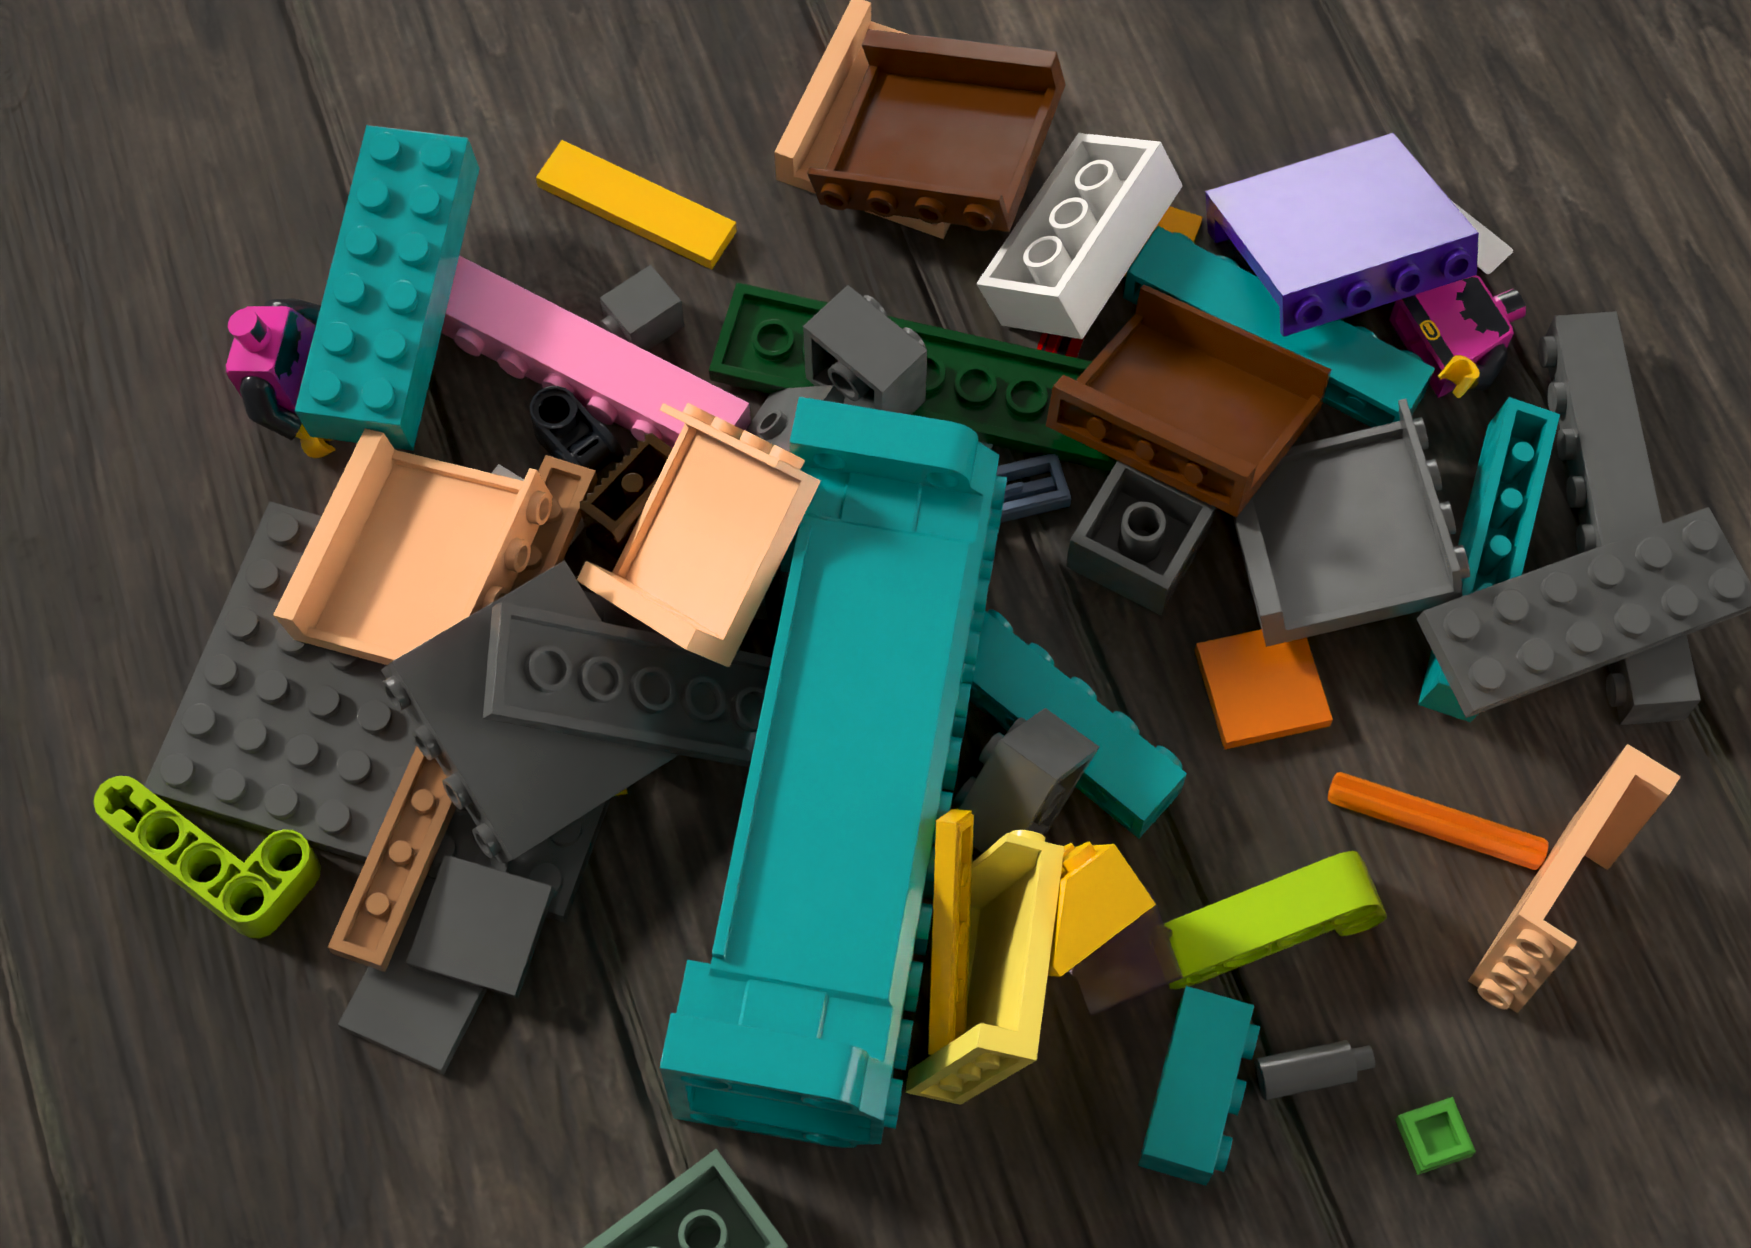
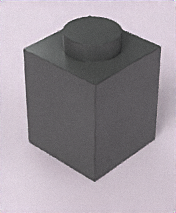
(642, 310)

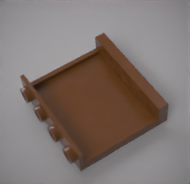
(942, 130)
(1191, 401)

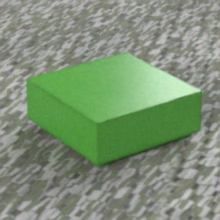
(1435, 1135)

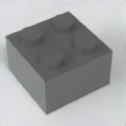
(865, 355)
(1139, 537)
(1025, 777)

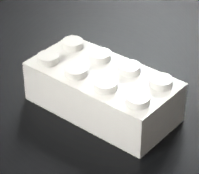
(1080, 235)

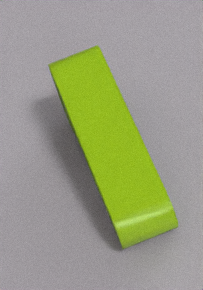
(197, 850)
(1276, 916)

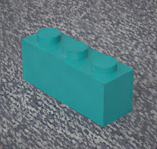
(1199, 1087)

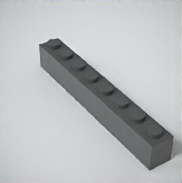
(1612, 491)

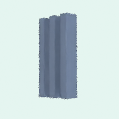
(1036, 504)

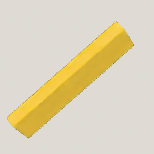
(636, 204)
(950, 928)

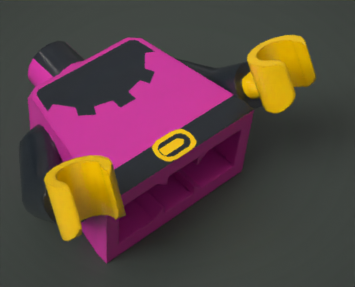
(1459, 332)
(270, 363)

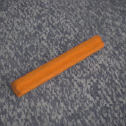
(1438, 821)

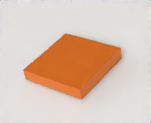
(1261, 689)

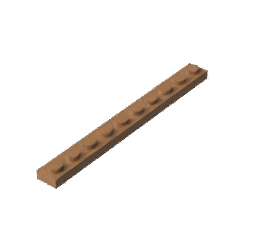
(421, 806)

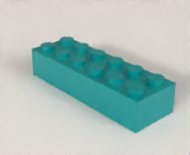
(388, 286)

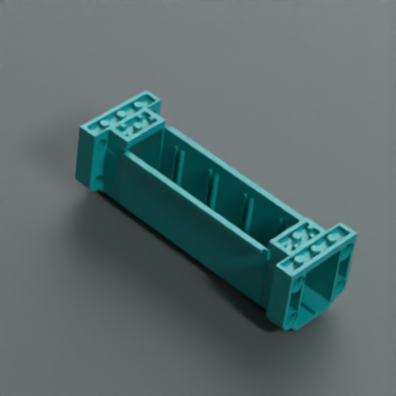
(844, 786)

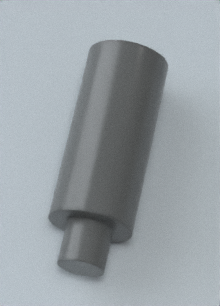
(1311, 1068)

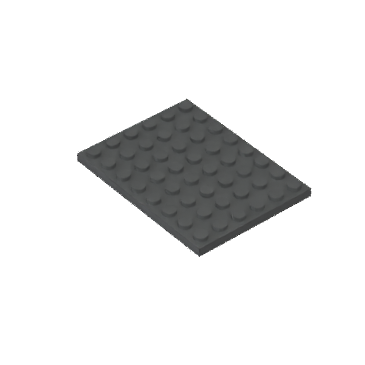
(308, 736)

